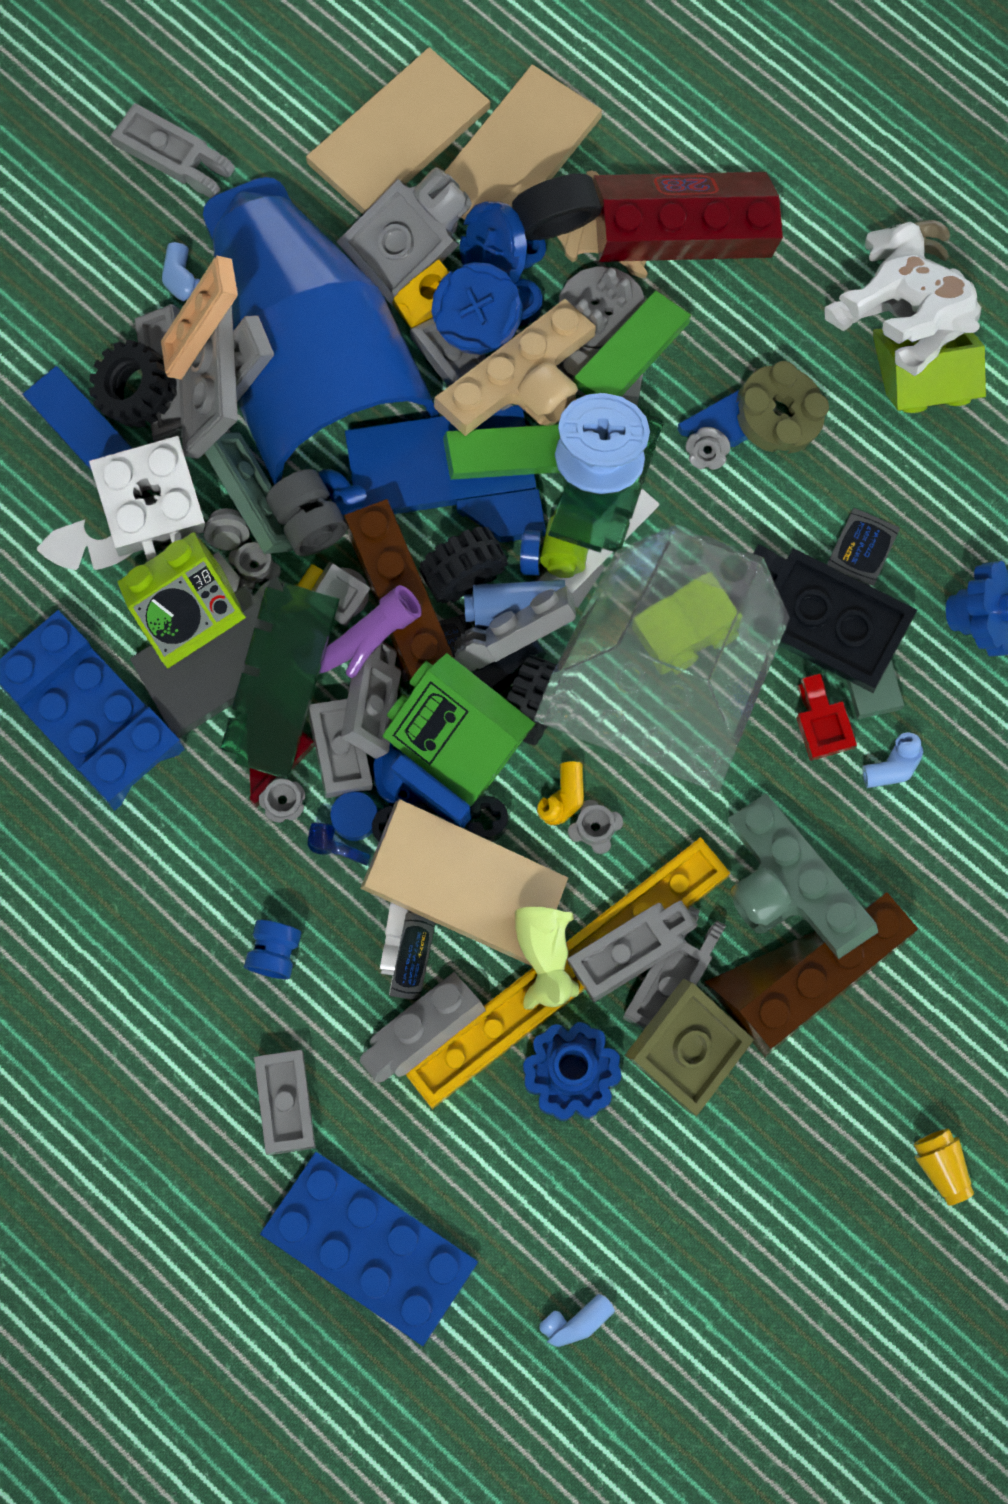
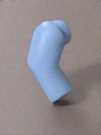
(899, 765)

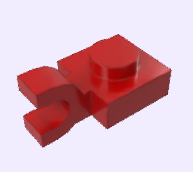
(824, 726)

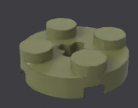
(794, 389)

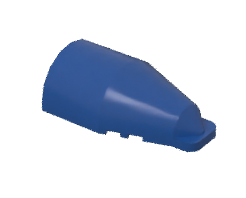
(321, 315)

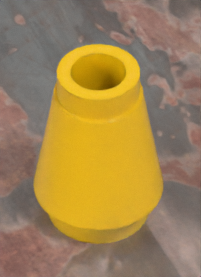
(945, 1165)

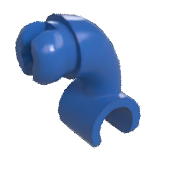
(341, 492)

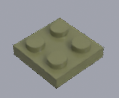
(689, 1047)

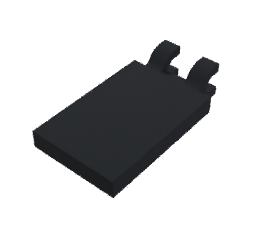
(837, 618)

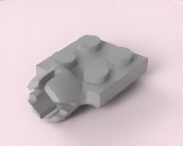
(406, 231)

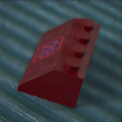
(687, 216)

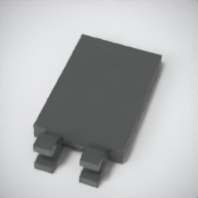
(207, 677)

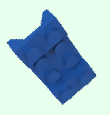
(85, 709)

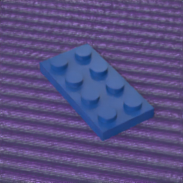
(369, 1248)

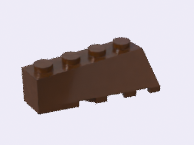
(799, 980)

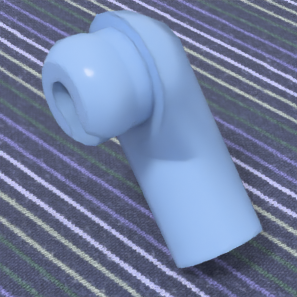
(175, 275)
(580, 1326)

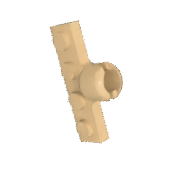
(521, 373)

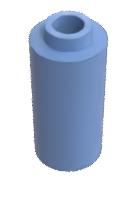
(495, 599)

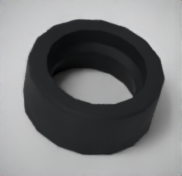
(557, 206)

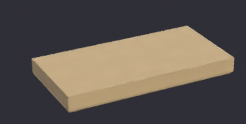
(398, 130)
(524, 138)
(458, 878)

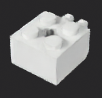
(130, 473)

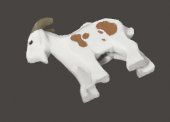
(923, 295)

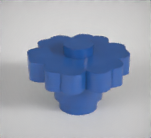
(983, 608)
(572, 1071)

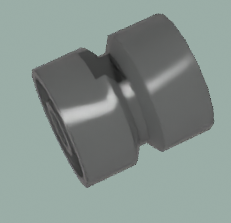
(304, 509)

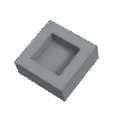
(342, 585)

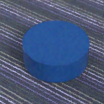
(531, 301)
(531, 552)
(353, 816)

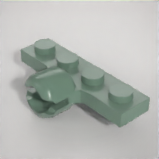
(793, 882)

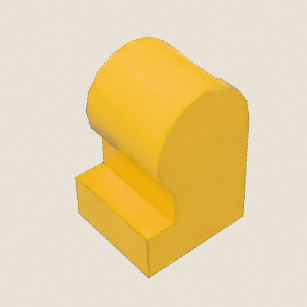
(416, 298)

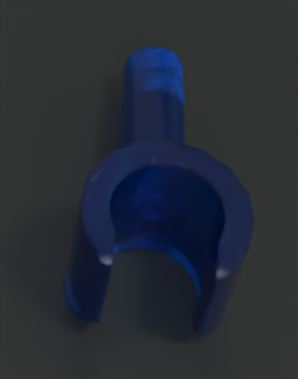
(322, 842)

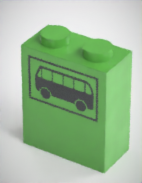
(456, 727)

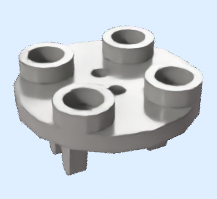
(614, 293)

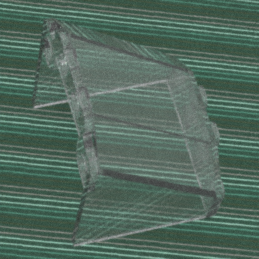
(670, 655)

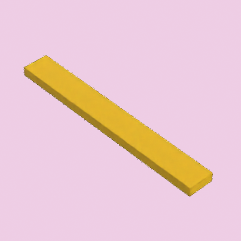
(506, 1020)

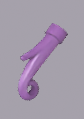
(395, 612)

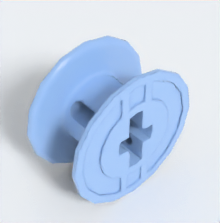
(602, 443)

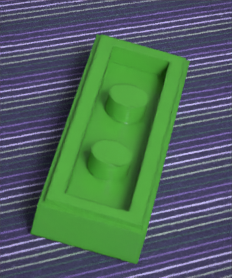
(633, 347)
(501, 451)

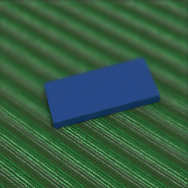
(411, 467)

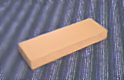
(199, 317)

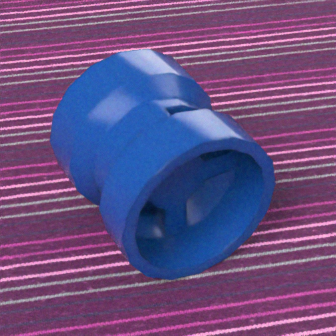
(272, 949)

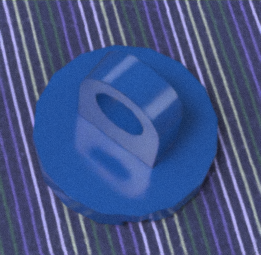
(499, 239)
(477, 308)

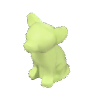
(545, 947)

